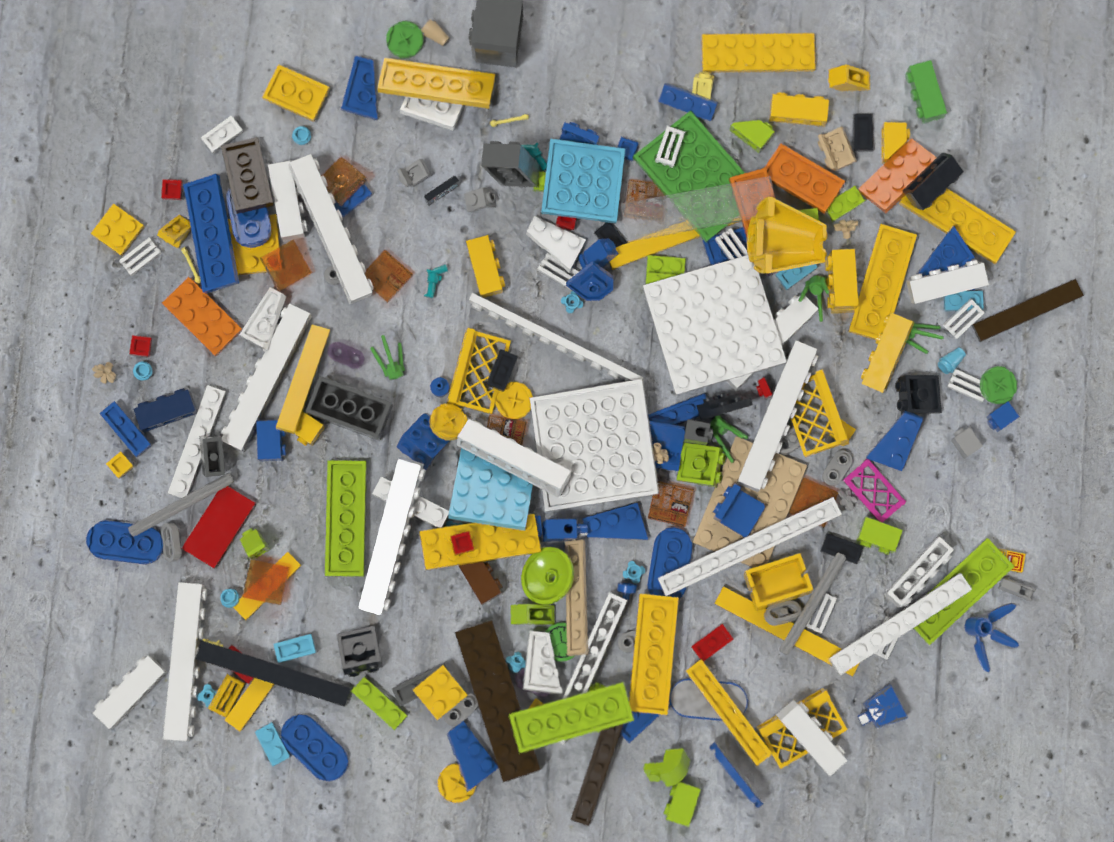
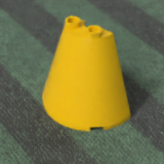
(784, 238)

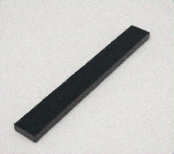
(273, 673)

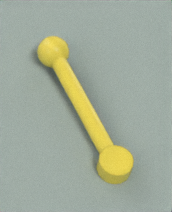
(494, 123)
(185, 252)

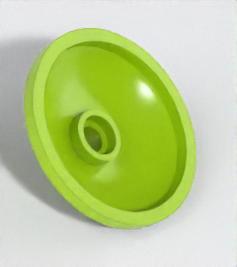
(539, 572)

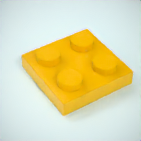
(117, 229)
(440, 692)

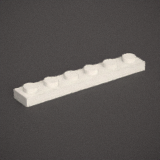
(191, 455)

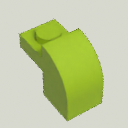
(671, 770)

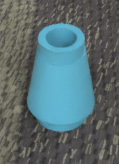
(949, 362)

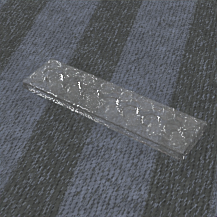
(694, 209)

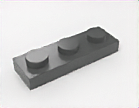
(404, 692)

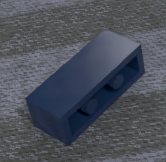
(165, 410)

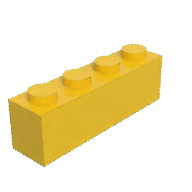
(888, 352)

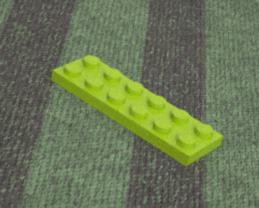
(345, 518)
(982, 571)
(571, 717)

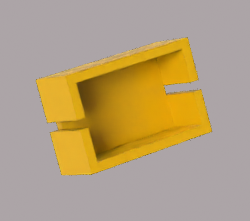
(842, 281)
(778, 582)

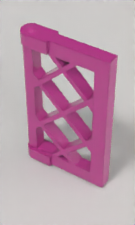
(871, 506)

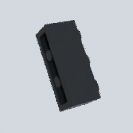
(933, 181)

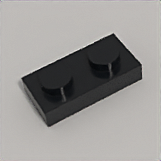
(501, 370)

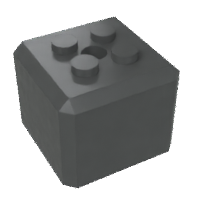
(496, 32)

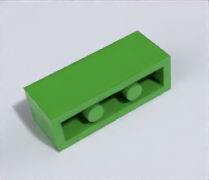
(926, 92)

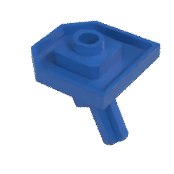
(591, 282)

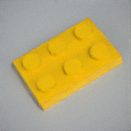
(296, 93)

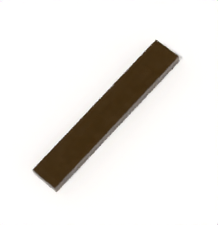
(1027, 310)
(595, 774)

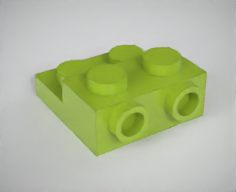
(663, 267)
(701, 465)

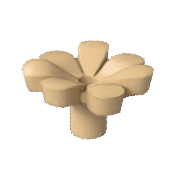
(846, 227)
(104, 372)
(660, 455)

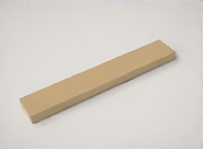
(577, 601)

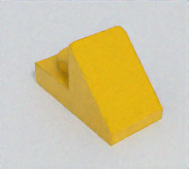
(175, 231)

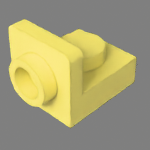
(703, 84)

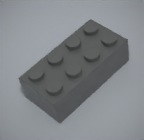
(510, 164)
(349, 408)

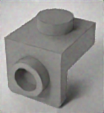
(413, 173)
(479, 199)

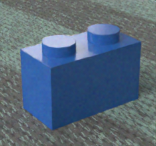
(269, 441)

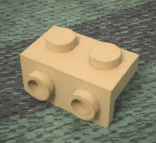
(837, 149)

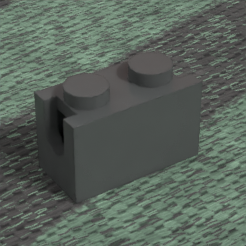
(697, 432)
(212, 455)

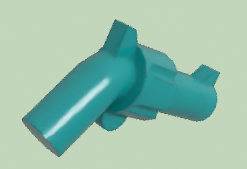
(536, 153)
(433, 278)

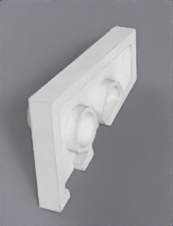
(433, 112)
(558, 242)
(264, 319)
(540, 665)

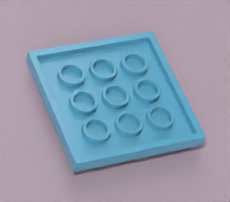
(583, 181)
(489, 494)

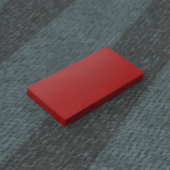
(218, 526)

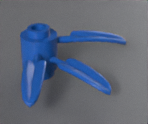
(982, 627)

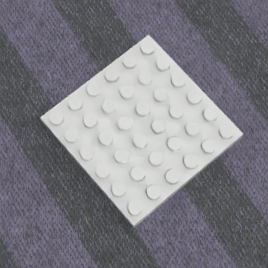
(714, 324)
(602, 441)

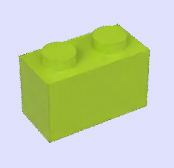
(879, 535)
(682, 803)

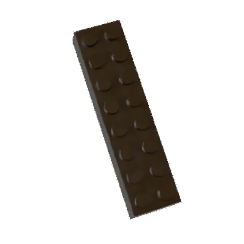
(495, 698)

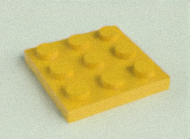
(247, 258)

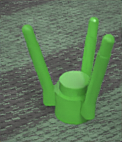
(816, 286)
(914, 331)
(393, 370)
(721, 426)

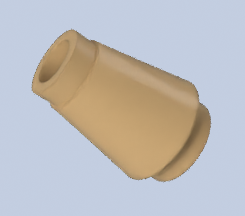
(435, 32)

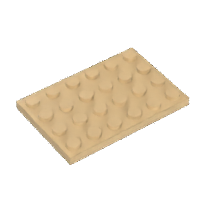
(776, 496)

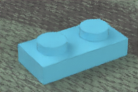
(792, 276)
(956, 301)
(294, 648)
(272, 744)

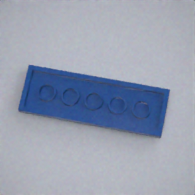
(211, 233)

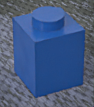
(601, 252)
(1002, 417)

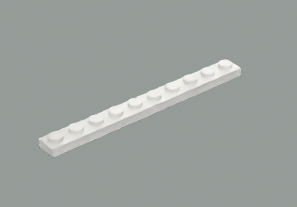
(547, 337)
(749, 546)

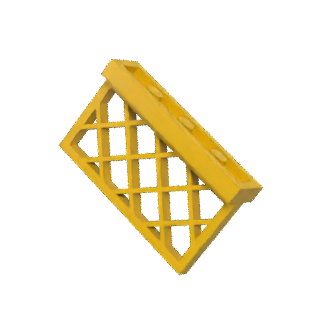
(462, 366)
(831, 413)
(774, 724)

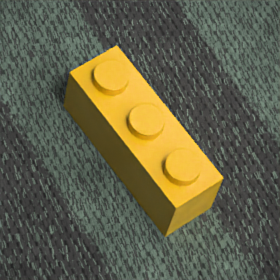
(799, 109)
(485, 266)

